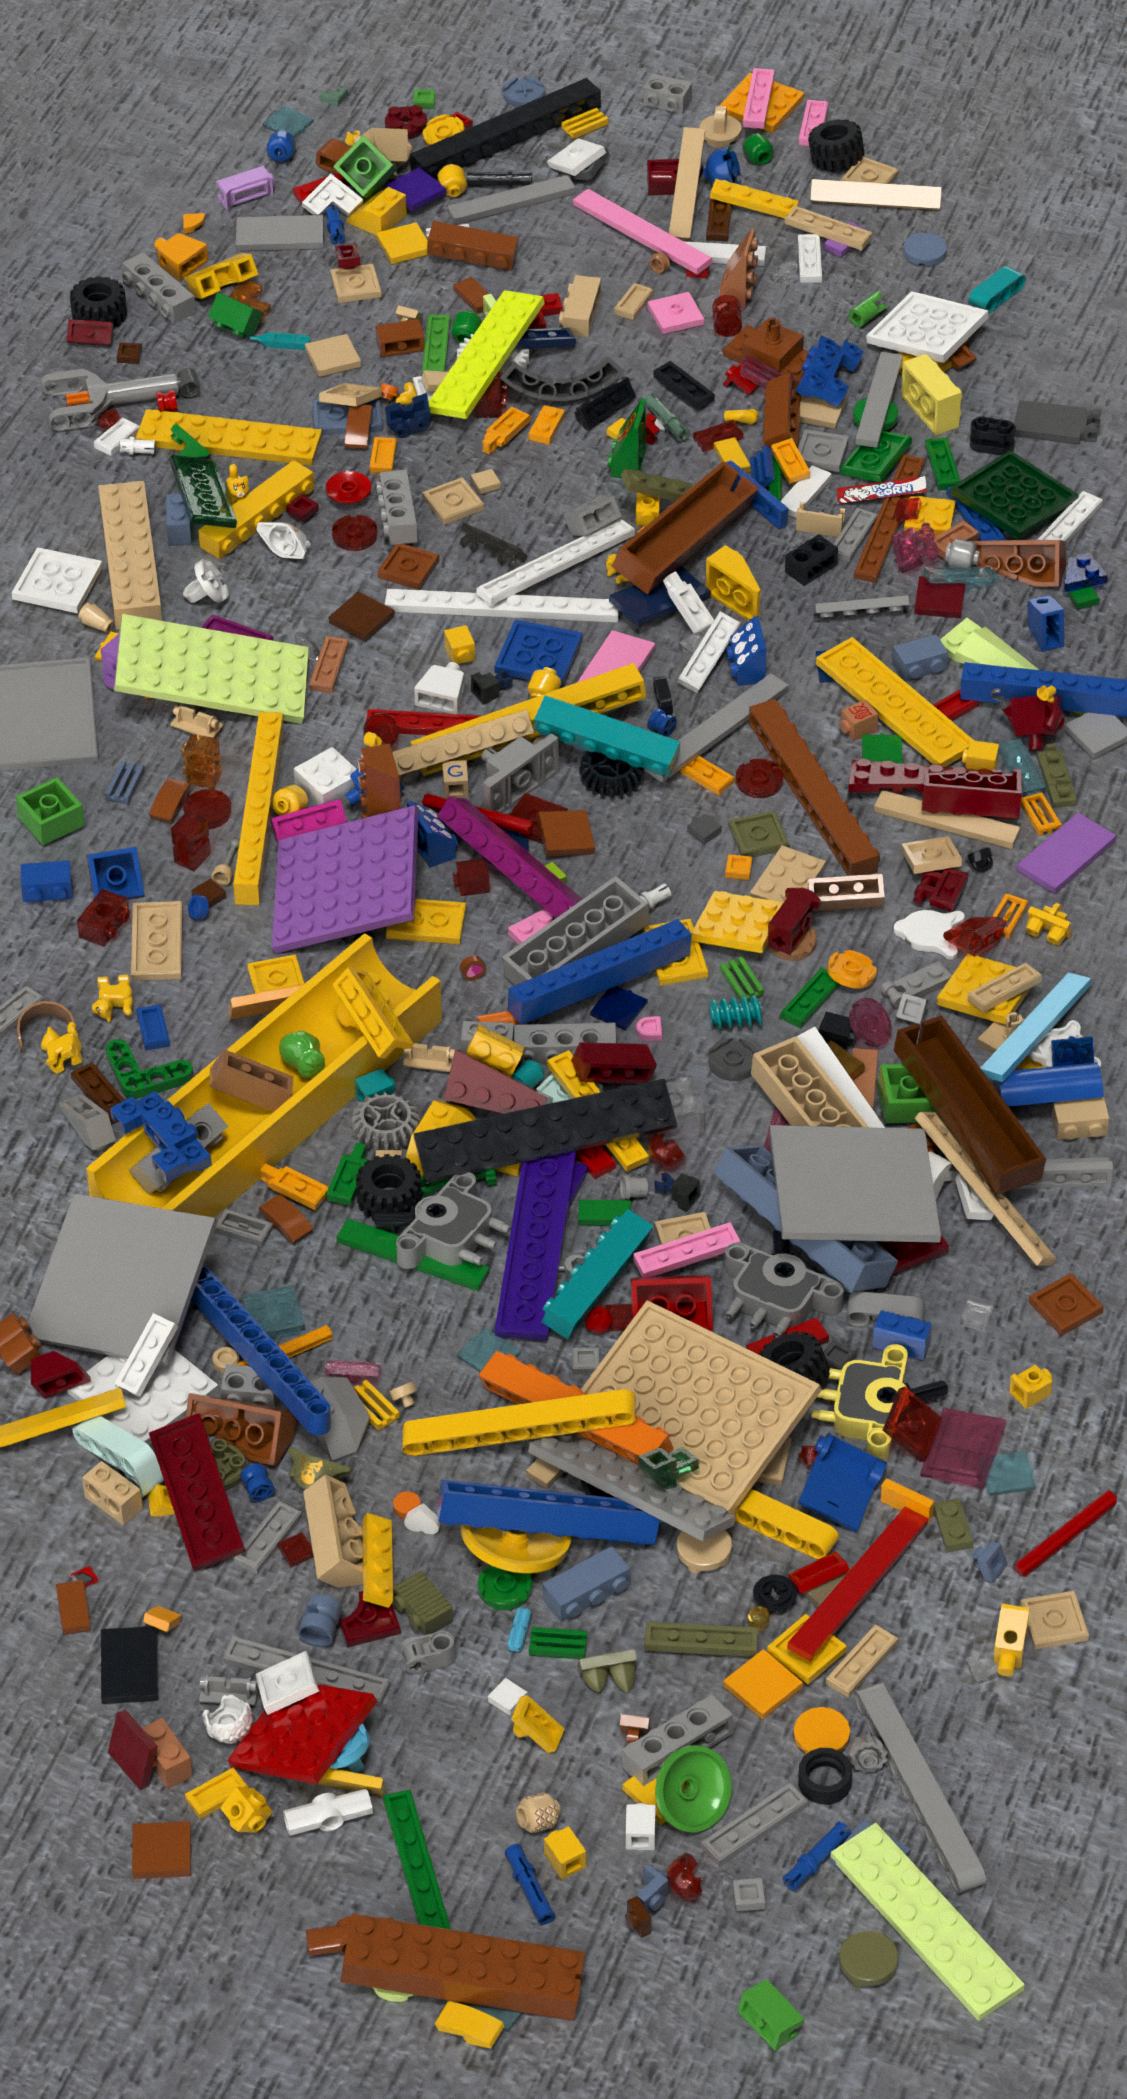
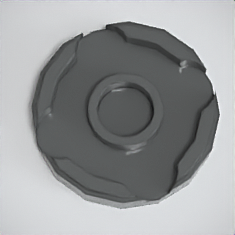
(732, 1059)

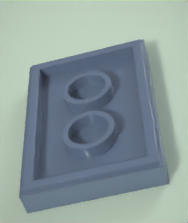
(333, 417)

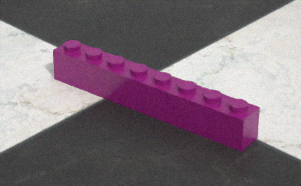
(508, 856)

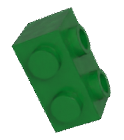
(234, 314)

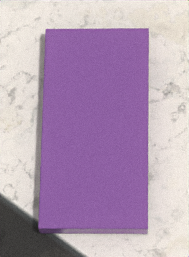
(1066, 853)

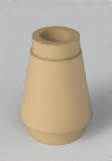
(95, 617)

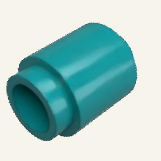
(529, 1073)

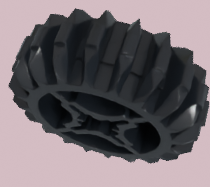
(609, 776)

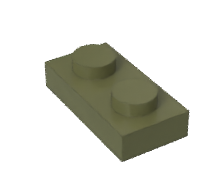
(953, 1525)

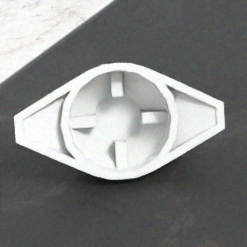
(284, 539)

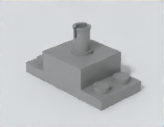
(518, 771)

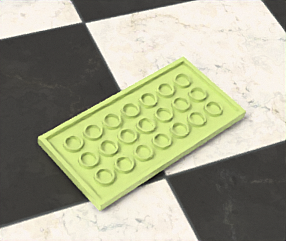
(210, 668)

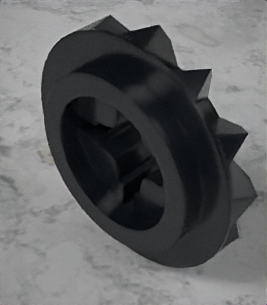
(782, 1586)

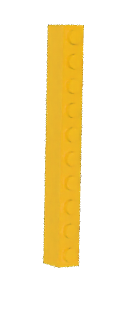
(594, 694)
(258, 809)

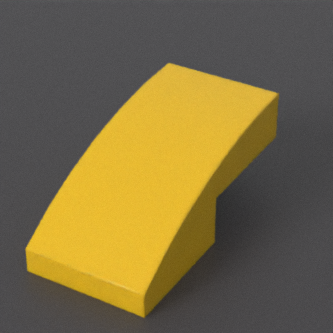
(472, 2024)

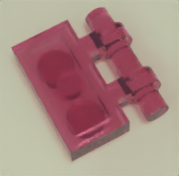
(907, 547)

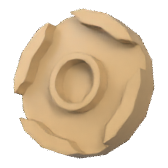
(721, 128)

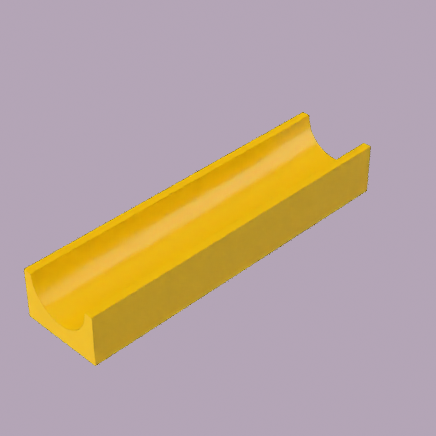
(257, 1133)

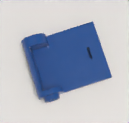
(841, 1481)

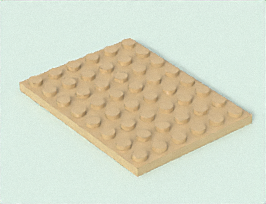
(709, 1398)

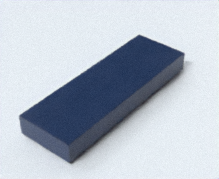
(546, 338)

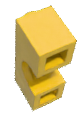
(210, 279)

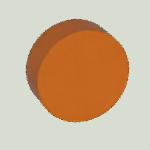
(404, 1503)

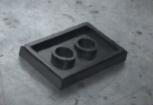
(129, 1665)

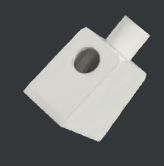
(441, 688)

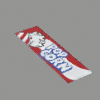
(881, 489)

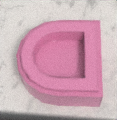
(649, 1029)

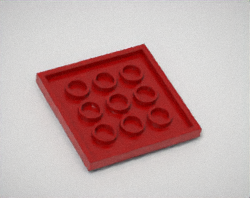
(303, 1736)

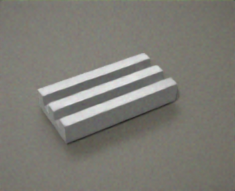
(242, 1231)

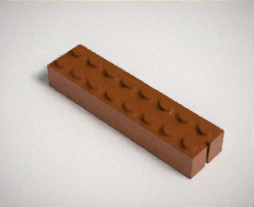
(684, 527)
(462, 1967)

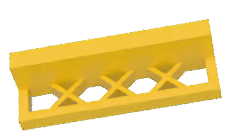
(371, 1012)

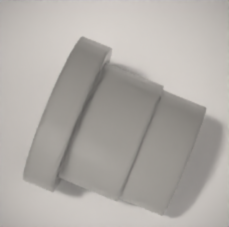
(633, 1187)

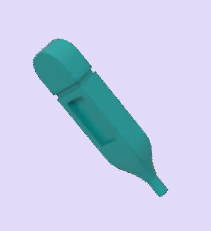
(283, 340)

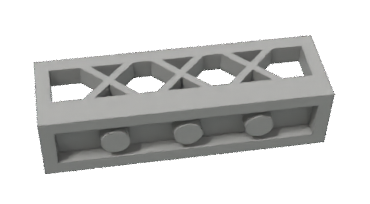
(1075, 1173)

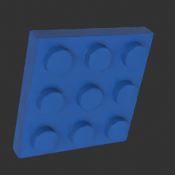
(538, 646)

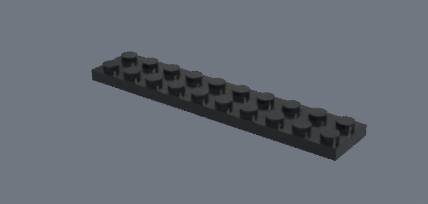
(545, 1130)

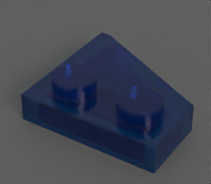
(1083, 572)

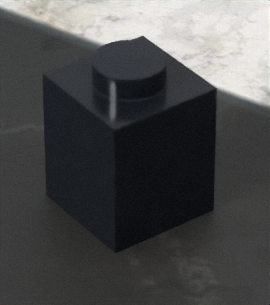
(837, 1029)

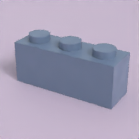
(586, 1584)

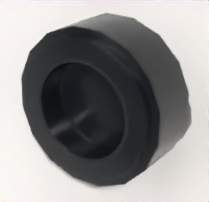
(980, 855)

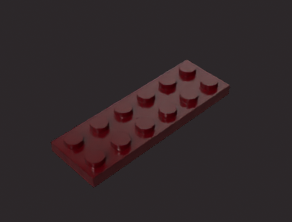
(197, 1492)

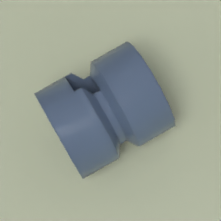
(320, 1620)

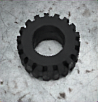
(836, 145)
(99, 300)
(388, 1173)
(799, 1354)

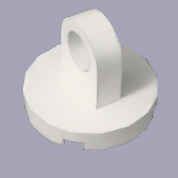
(207, 583)

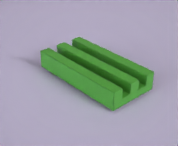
(741, 963)

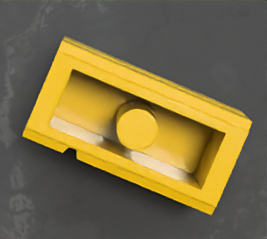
(495, 1049)

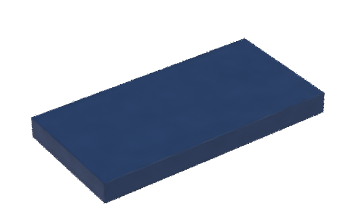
(645, 608)

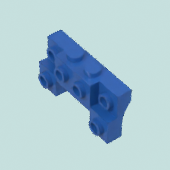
(821, 367)
(168, 1130)

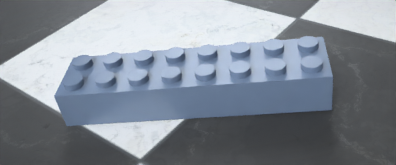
(854, 1263)

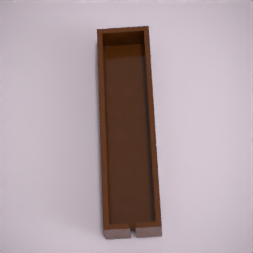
(969, 1105)

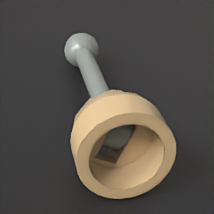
(222, 873)

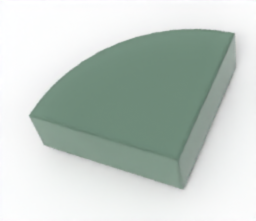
(334, 97)

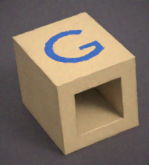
(455, 779)

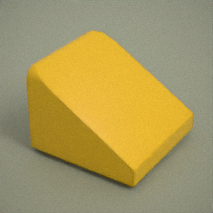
(160, 1502)

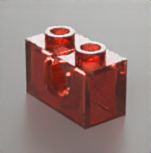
(103, 917)

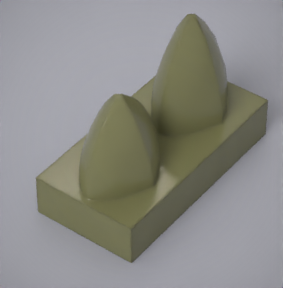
(619, 1664)

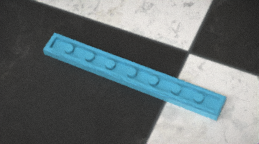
(1035, 1027)

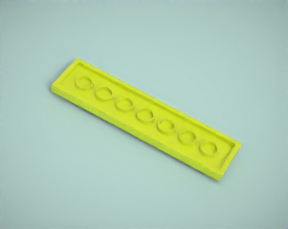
(485, 354)

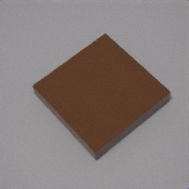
(361, 616)

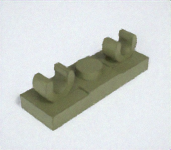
(1056, 777)

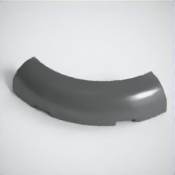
(562, 389)

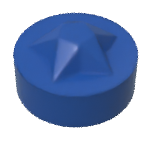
(198, 907)

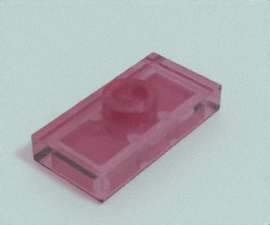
(351, 1369)

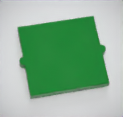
(882, 748)

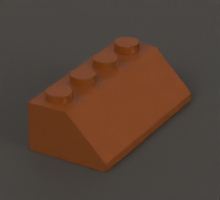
(378, 781)

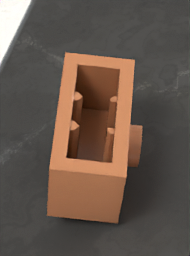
(171, 1759)

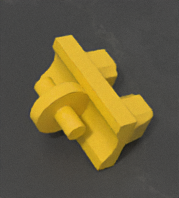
(1049, 919)

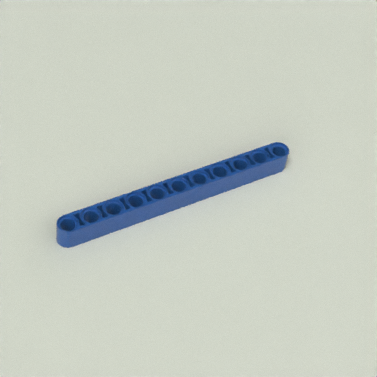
(262, 1353)

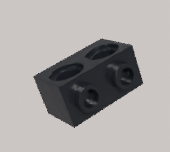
(811, 559)

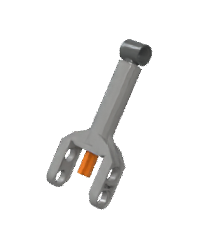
(94, 396)

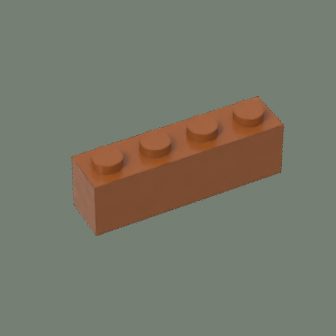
(472, 245)
(781, 410)

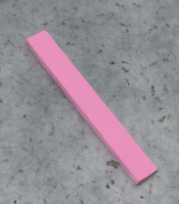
(642, 231)

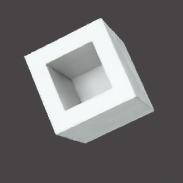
(640, 1827)

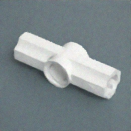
(327, 1812)

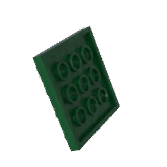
(1014, 494)

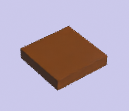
(408, 566)
(566, 833)
(1066, 1304)
(161, 1850)

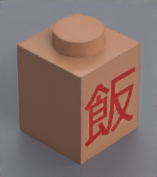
(859, 720)

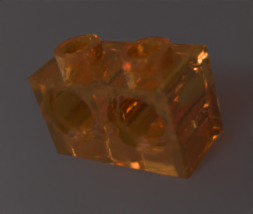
(202, 761)

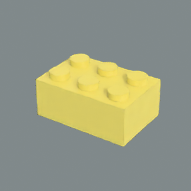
(931, 394)

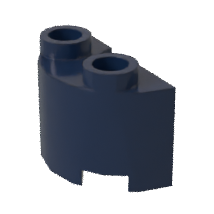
(409, 418)

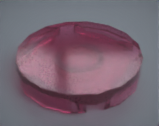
(870, 1022)

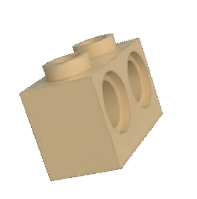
(112, 1493)

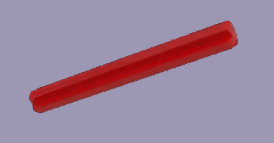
(500, 819)
(1065, 1533)

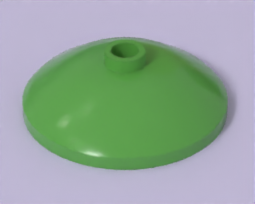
(705, 1790)

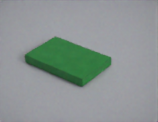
(874, 462)

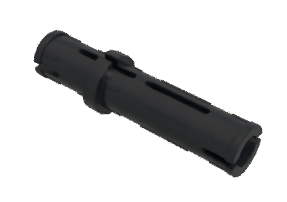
(473, 178)

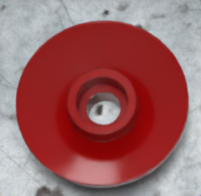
(348, 487)

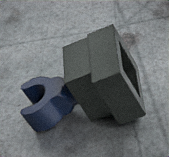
(487, 686)
(684, 1189)

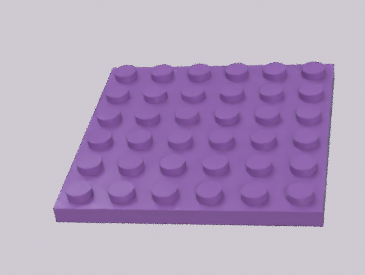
(345, 879)

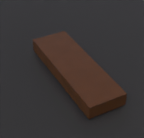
(718, 221)
(97, 1088)

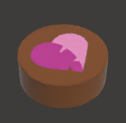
(472, 968)

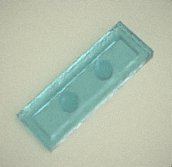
(960, 575)
(1016, 757)

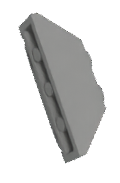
(348, 1417)

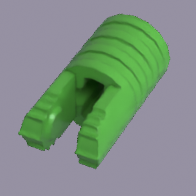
(866, 310)

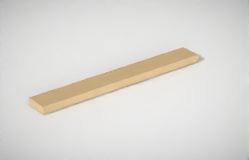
(997, 1204)

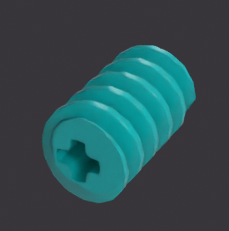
(735, 1011)

